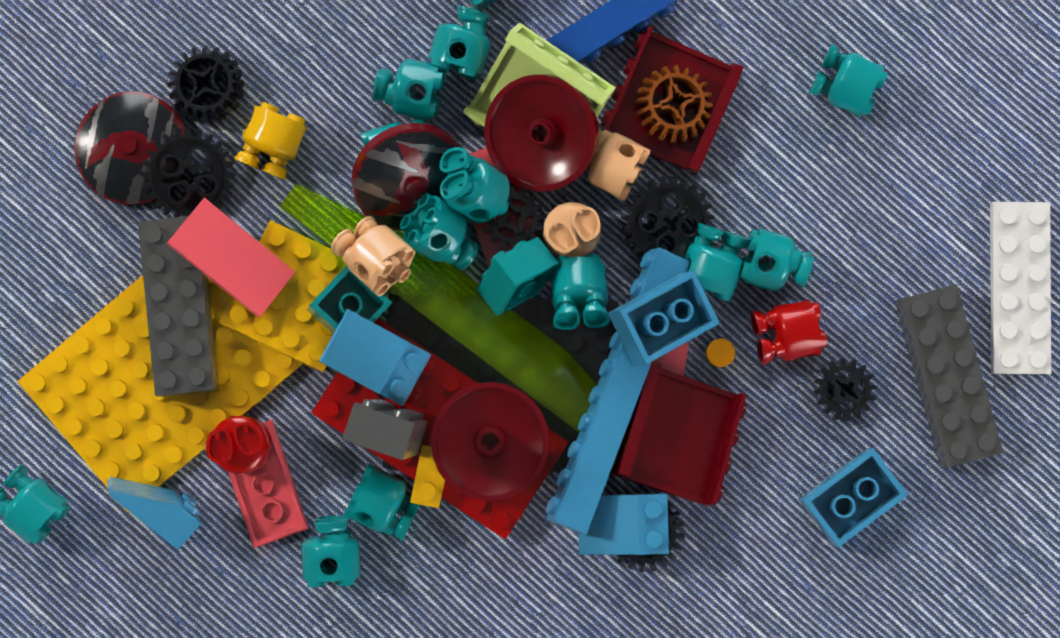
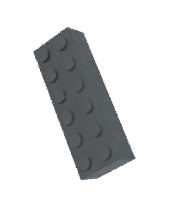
(176, 314)
(948, 376)
(386, 430)

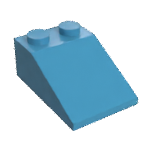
(375, 357)
(160, 508)
(628, 526)

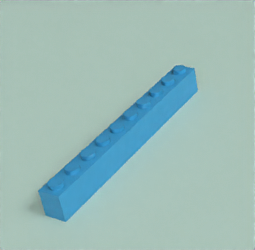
(608, 413)

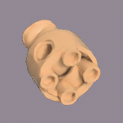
(616, 163)
(572, 230)
(374, 254)

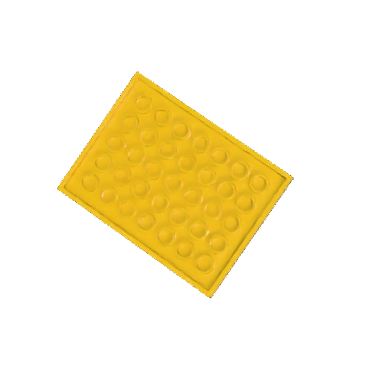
(105, 401)

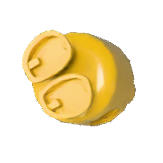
(274, 136)

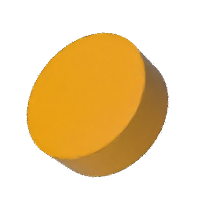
(720, 352)

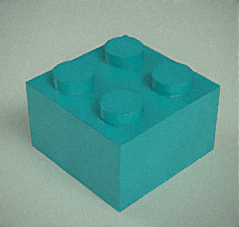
(516, 275)
(346, 293)

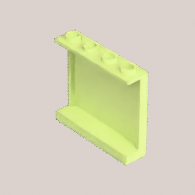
(529, 55)

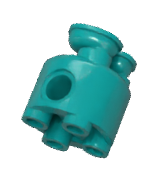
(469, 37)
(852, 83)
(402, 91)
(473, 186)
(439, 233)
(784, 259)
(716, 266)
(579, 292)
(379, 500)
(32, 507)
(336, 545)

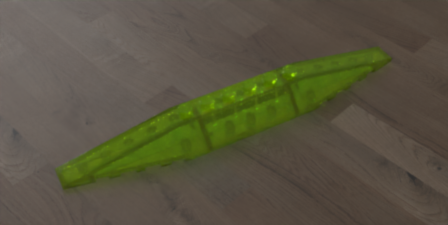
(456, 307)

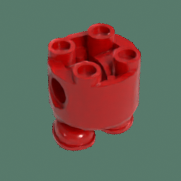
(792, 330)
(239, 444)

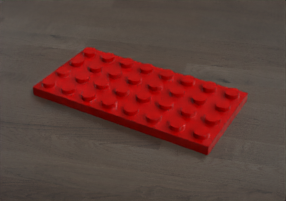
(432, 390)

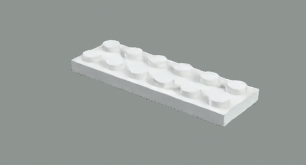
(1020, 287)

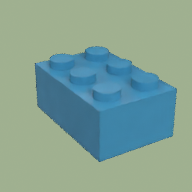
(663, 318)
(853, 497)

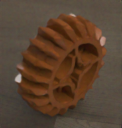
(670, 81)

